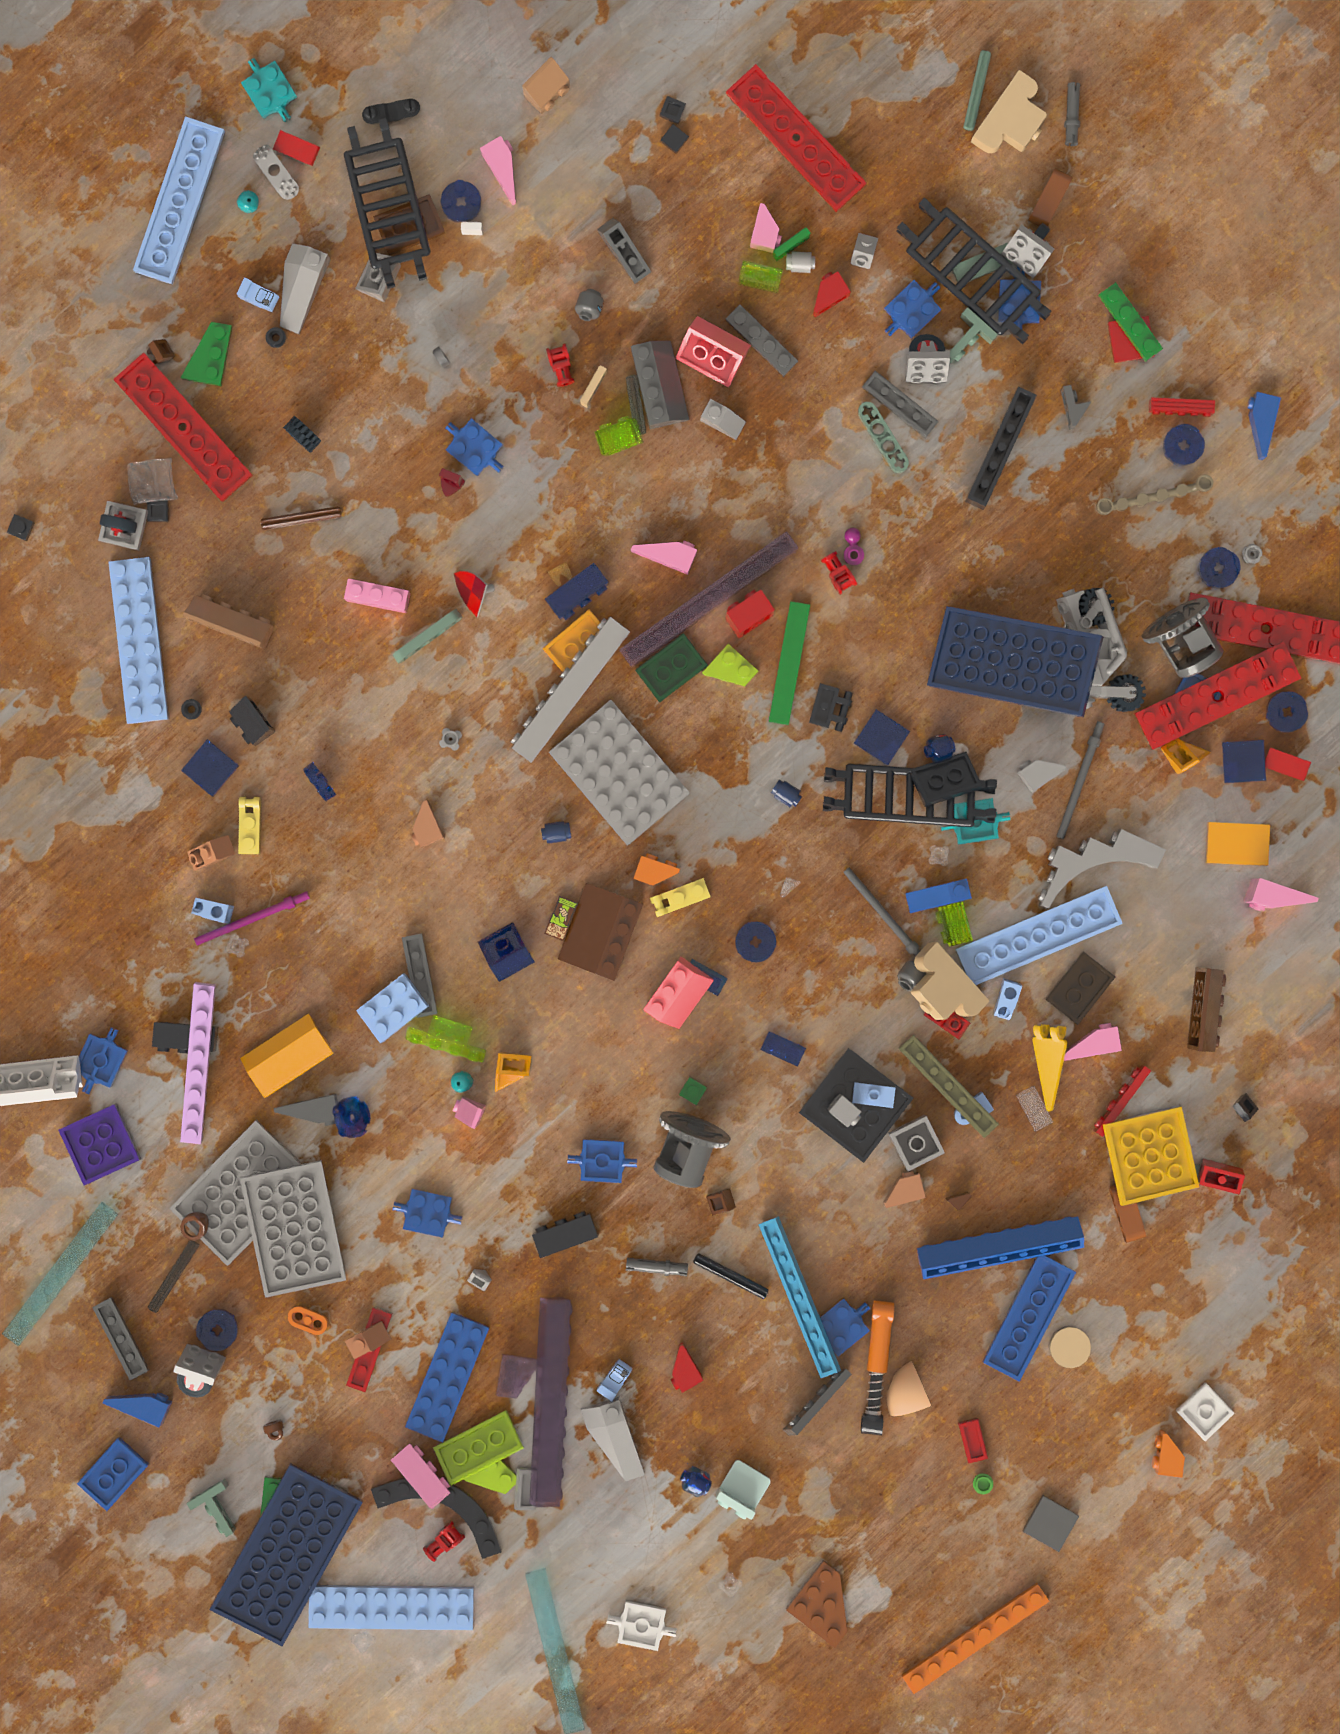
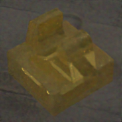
(561, 569)

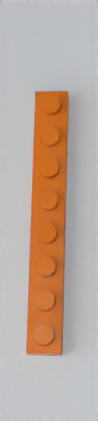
(975, 1638)

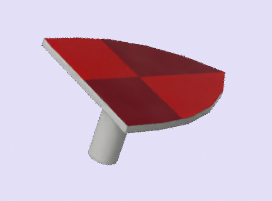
(472, 590)

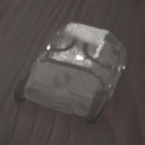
(151, 481)

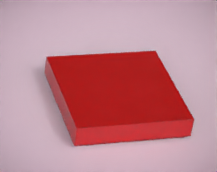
(1121, 346)

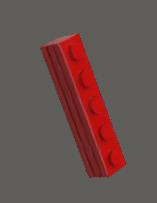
(1181, 406)

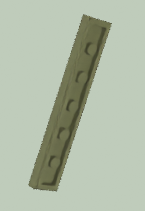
(949, 1086)

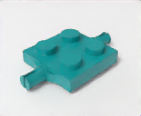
(269, 89)
(981, 830)

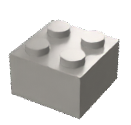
(916, 1142)

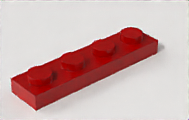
(1126, 1093)
(364, 1365)

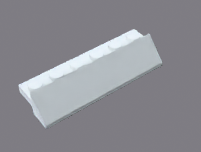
(40, 1080)

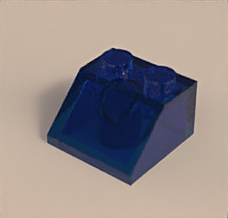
(506, 952)

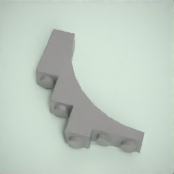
(1069, 864)

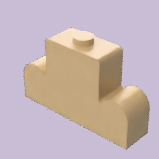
(1012, 117)
(945, 985)

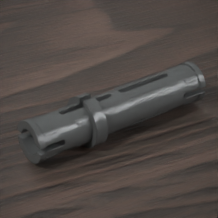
(1072, 118)
(652, 1266)

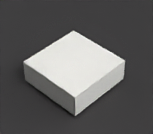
(471, 228)

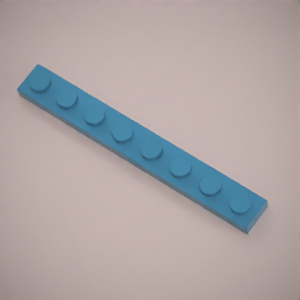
(799, 1297)

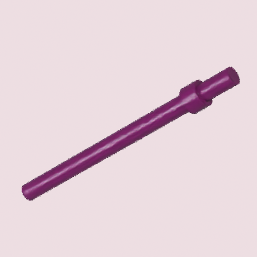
(289, 903)

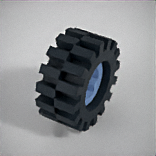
(302, 434)

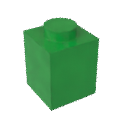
(692, 1090)

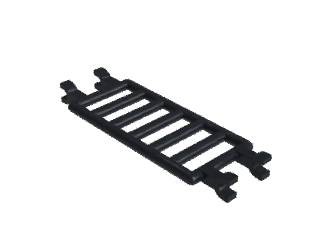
(409, 197)
(990, 252)
(845, 805)

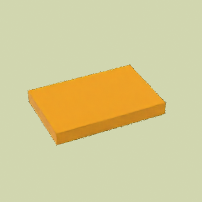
(571, 640)
(1238, 843)

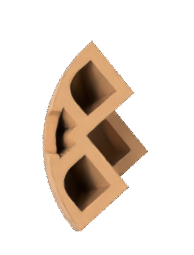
(906, 1392)

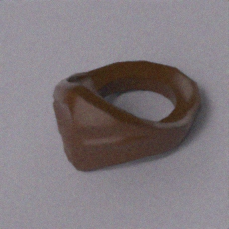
(201, 1219)

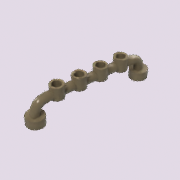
(1105, 505)

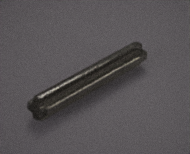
(173, 1276)

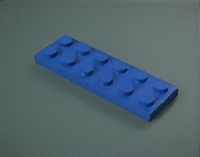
(1029, 1317)
(447, 1377)

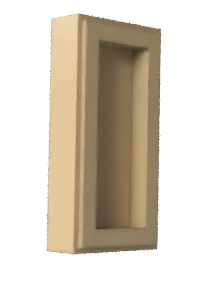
(593, 386)

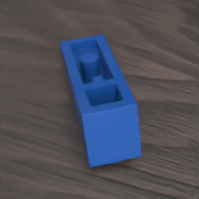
(1262, 420)
(938, 895)
(146, 1407)

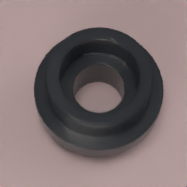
(275, 331)
(185, 706)

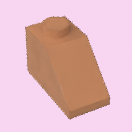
(426, 827)
(905, 1190)

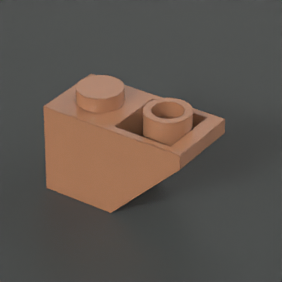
(211, 852)

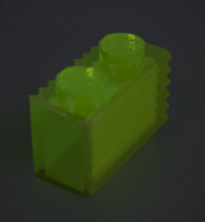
(760, 276)
(618, 436)
(954, 924)

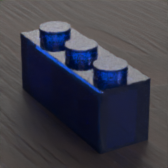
(577, 592)

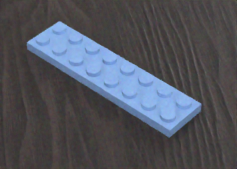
(179, 200)
(138, 640)
(1039, 936)
(391, 1607)

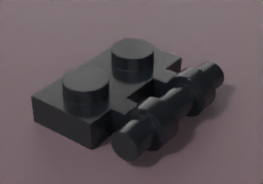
(824, 706)

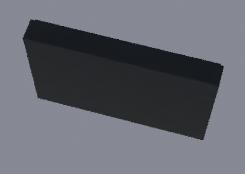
(945, 779)

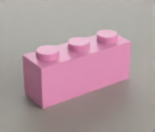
(377, 595)
(421, 1475)

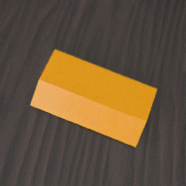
(286, 1055)

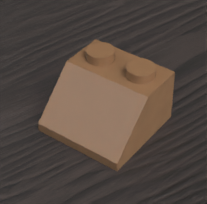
(546, 86)

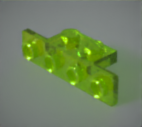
(448, 1037)

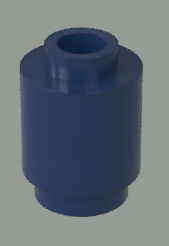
(786, 793)
(556, 832)

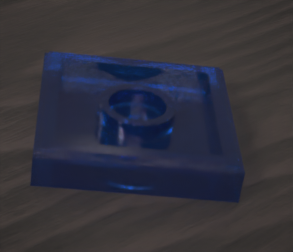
(881, 737)
(1244, 761)
(210, 768)

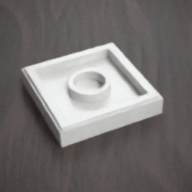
(1205, 1411)

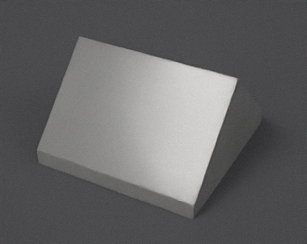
(373, 281)

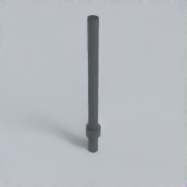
(1093, 742)
(911, 946)

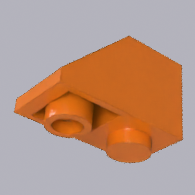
(653, 872)
(1169, 1459)

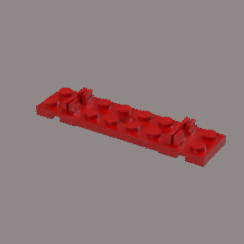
(811, 154)
(195, 444)
(1301, 633)
(1237, 685)

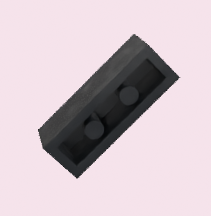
(176, 1036)
(564, 1234)

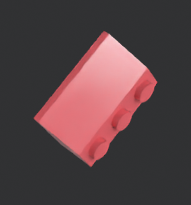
(712, 351)
(678, 994)

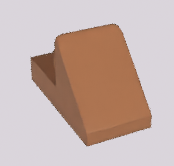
(368, 1340)

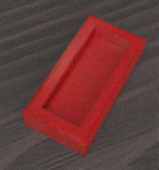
(972, 1440)

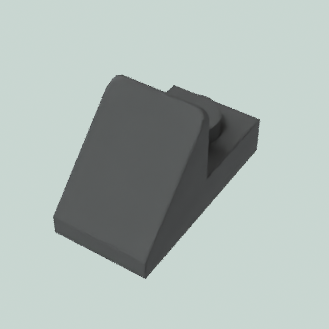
(1073, 411)

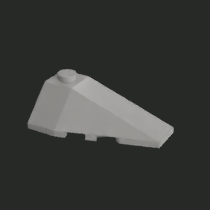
(301, 280)
(611, 1431)

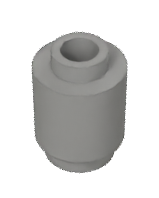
(800, 262)

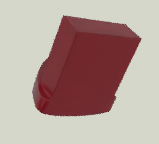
(450, 482)

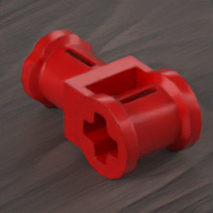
(560, 362)
(839, 574)
(446, 1539)

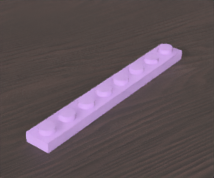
(198, 1063)

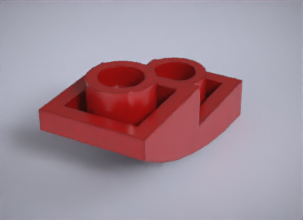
(296, 148)
(1287, 764)
(953, 1024)

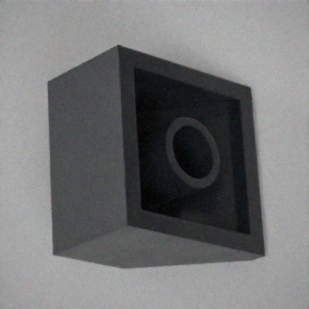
(251, 721)

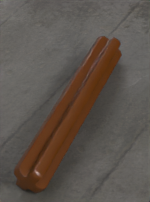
(301, 518)

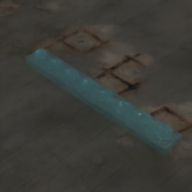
(60, 1274)
(555, 1651)

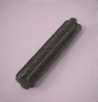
(635, 401)

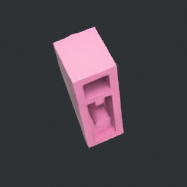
(499, 159)
(673, 554)
(1097, 1042)
(469, 1111)

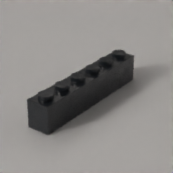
(1000, 448)

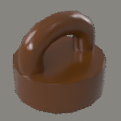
(274, 1426)

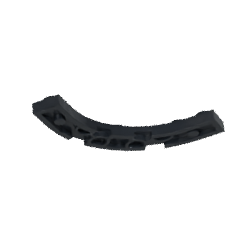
(457, 1500)

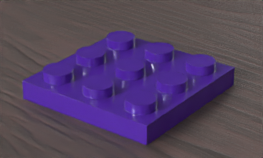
(99, 1144)

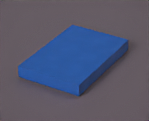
(112, 1473)

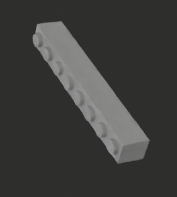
(570, 689)

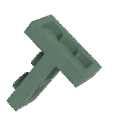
(977, 327)
(214, 1507)

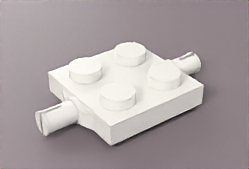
(641, 1625)

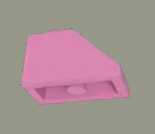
(765, 232)

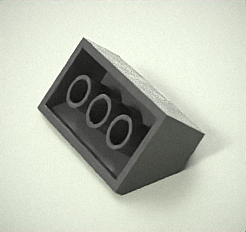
(659, 383)

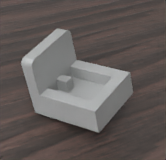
(864, 251)

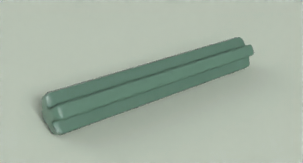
(977, 89)

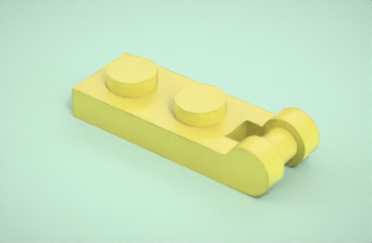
(249, 826)
(681, 897)

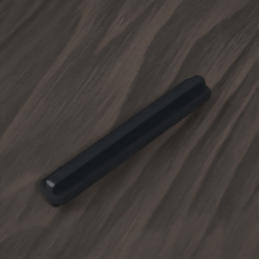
(730, 1276)

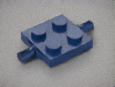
(1015, 300)
(912, 309)
(474, 447)
(101, 1060)
(602, 1161)
(427, 1213)
(844, 1325)

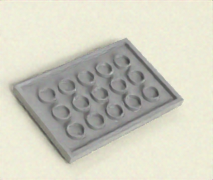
(619, 772)
(220, 1191)
(293, 1228)

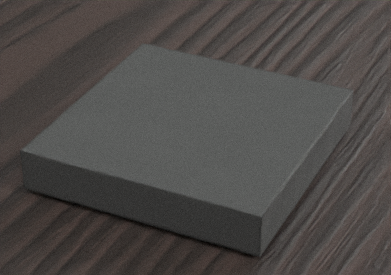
(1050, 1523)

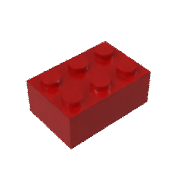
(750, 613)

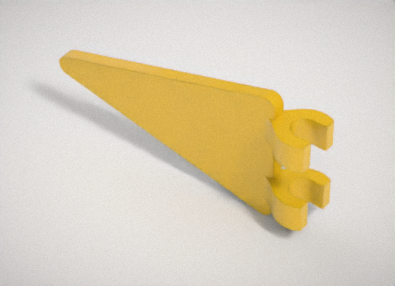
(1050, 1059)

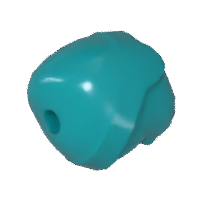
(244, 205)
(461, 1081)

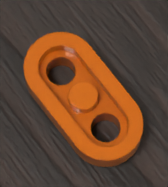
(307, 1322)

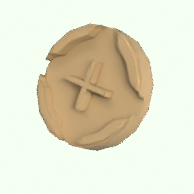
(1070, 1347)

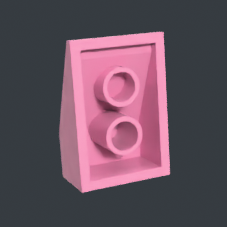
(1266, 894)

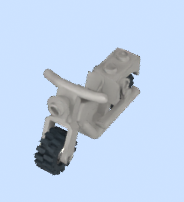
(1092, 608)

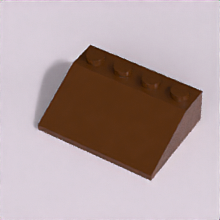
(600, 931)
(1205, 1009)

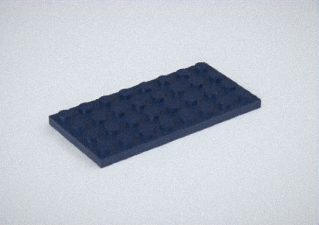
(1015, 661)
(286, 1554)

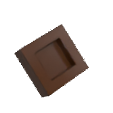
(160, 350)

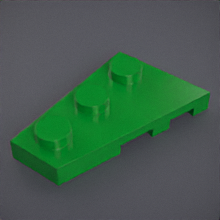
(210, 356)

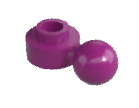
(852, 536)

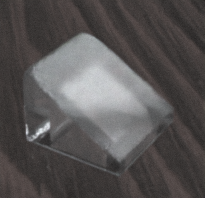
(788, 885)

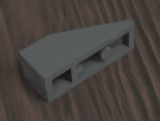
(624, 250)
(313, 1110)

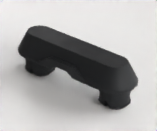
(392, 111)

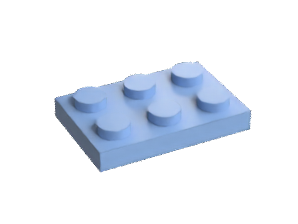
(392, 1008)

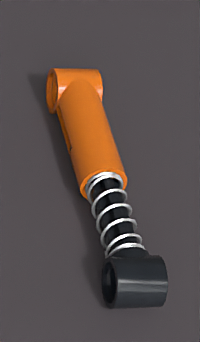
(878, 1358)

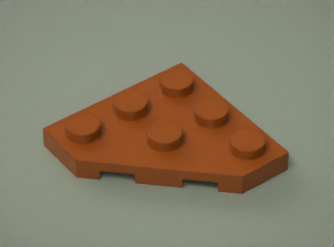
(821, 1604)

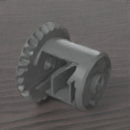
(1196, 632)
(683, 1161)

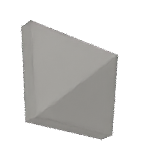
(479, 1279)

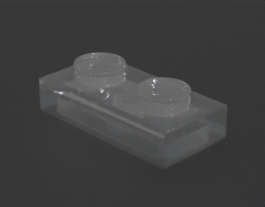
(1034, 1108)

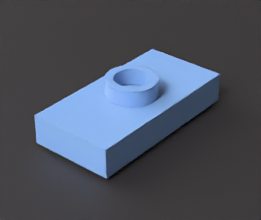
(873, 1095)

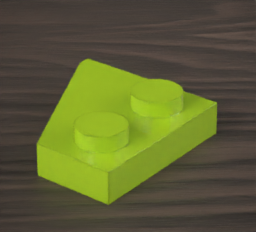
(731, 667)
(495, 1477)

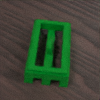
(791, 244)

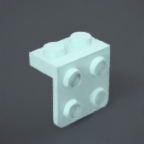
(742, 1489)

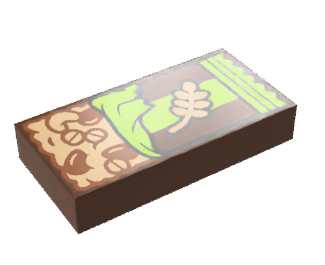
(561, 918)

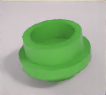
(982, 1483)

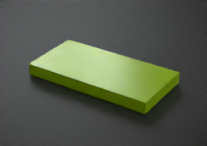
(478, 1447)

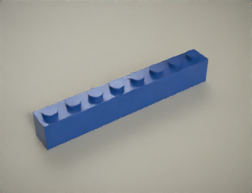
(1000, 1247)

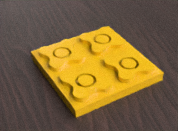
(1151, 1156)

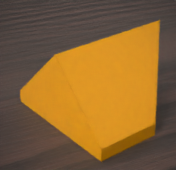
(1183, 754)
(511, 1068)

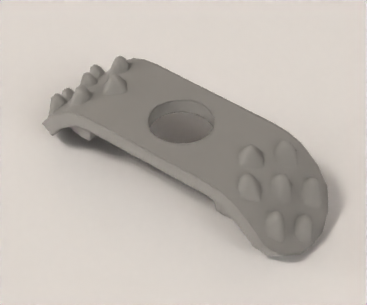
(283, 182)

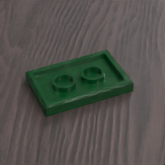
(671, 667)

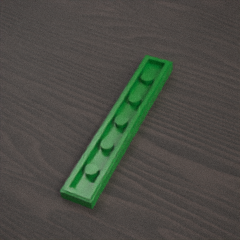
(789, 663)

